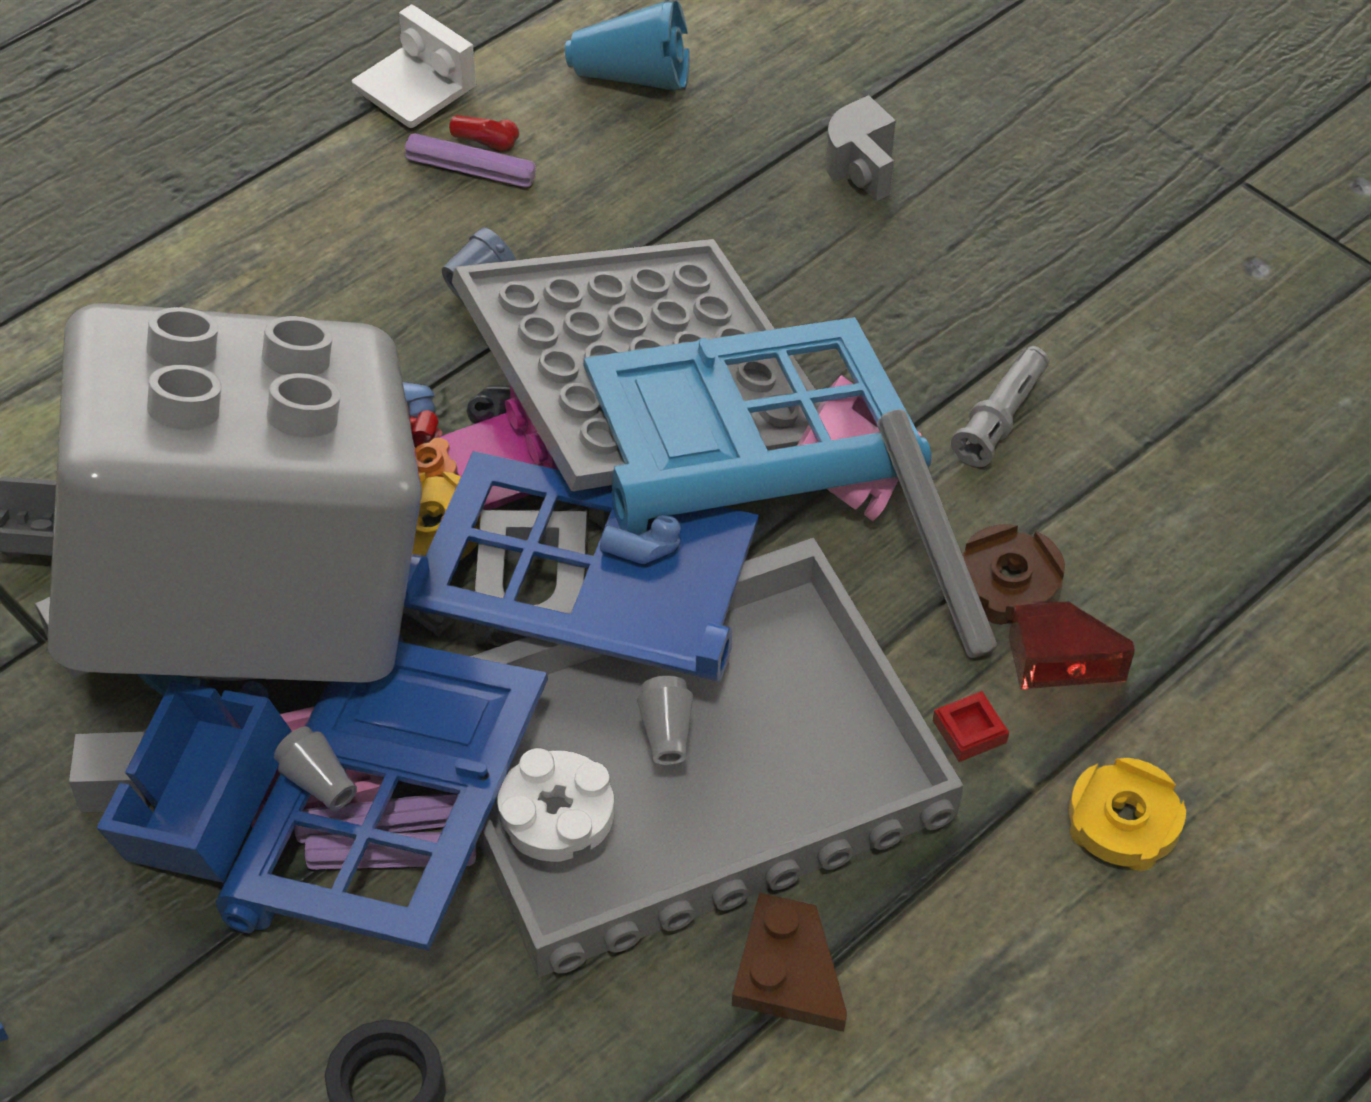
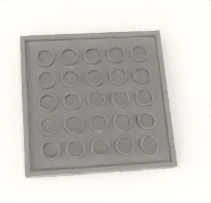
(569, 307)

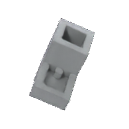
(861, 146)

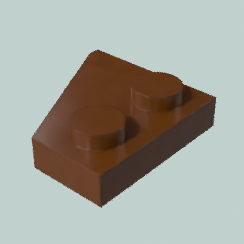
(789, 966)

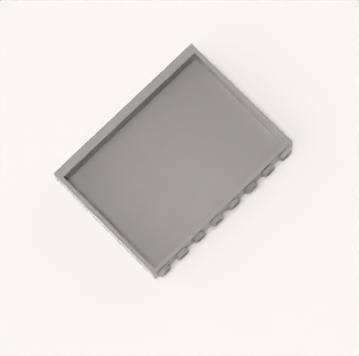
(785, 772)

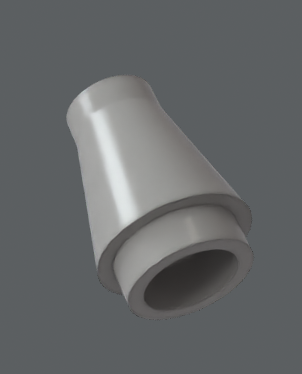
(666, 716)
(312, 765)

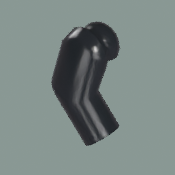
(488, 403)

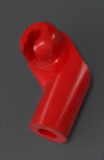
(485, 131)

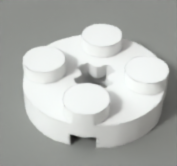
(571, 829)

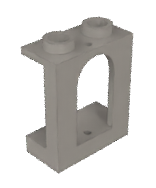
(563, 531)

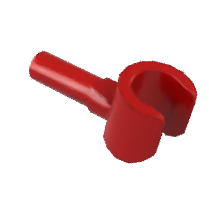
(424, 428)

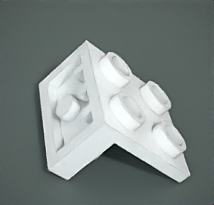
(423, 74)

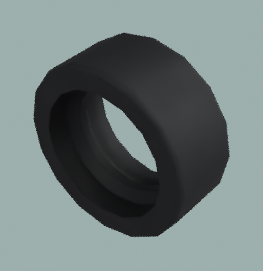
(381, 1039)

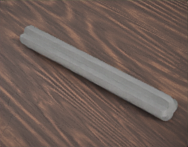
(937, 534)

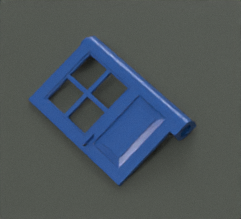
(642, 613)
(427, 723)

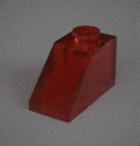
(1066, 647)

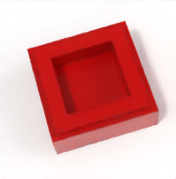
(970, 726)

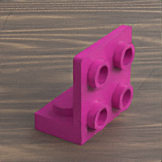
(504, 436)

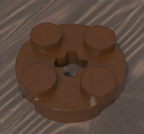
(1004, 546)

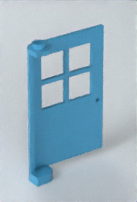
(693, 435)

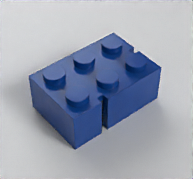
(199, 777)

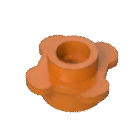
(437, 453)

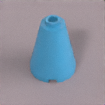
(634, 48)

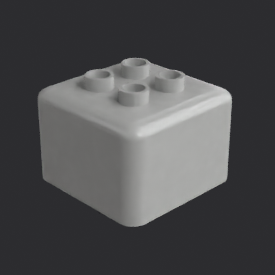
(230, 496)

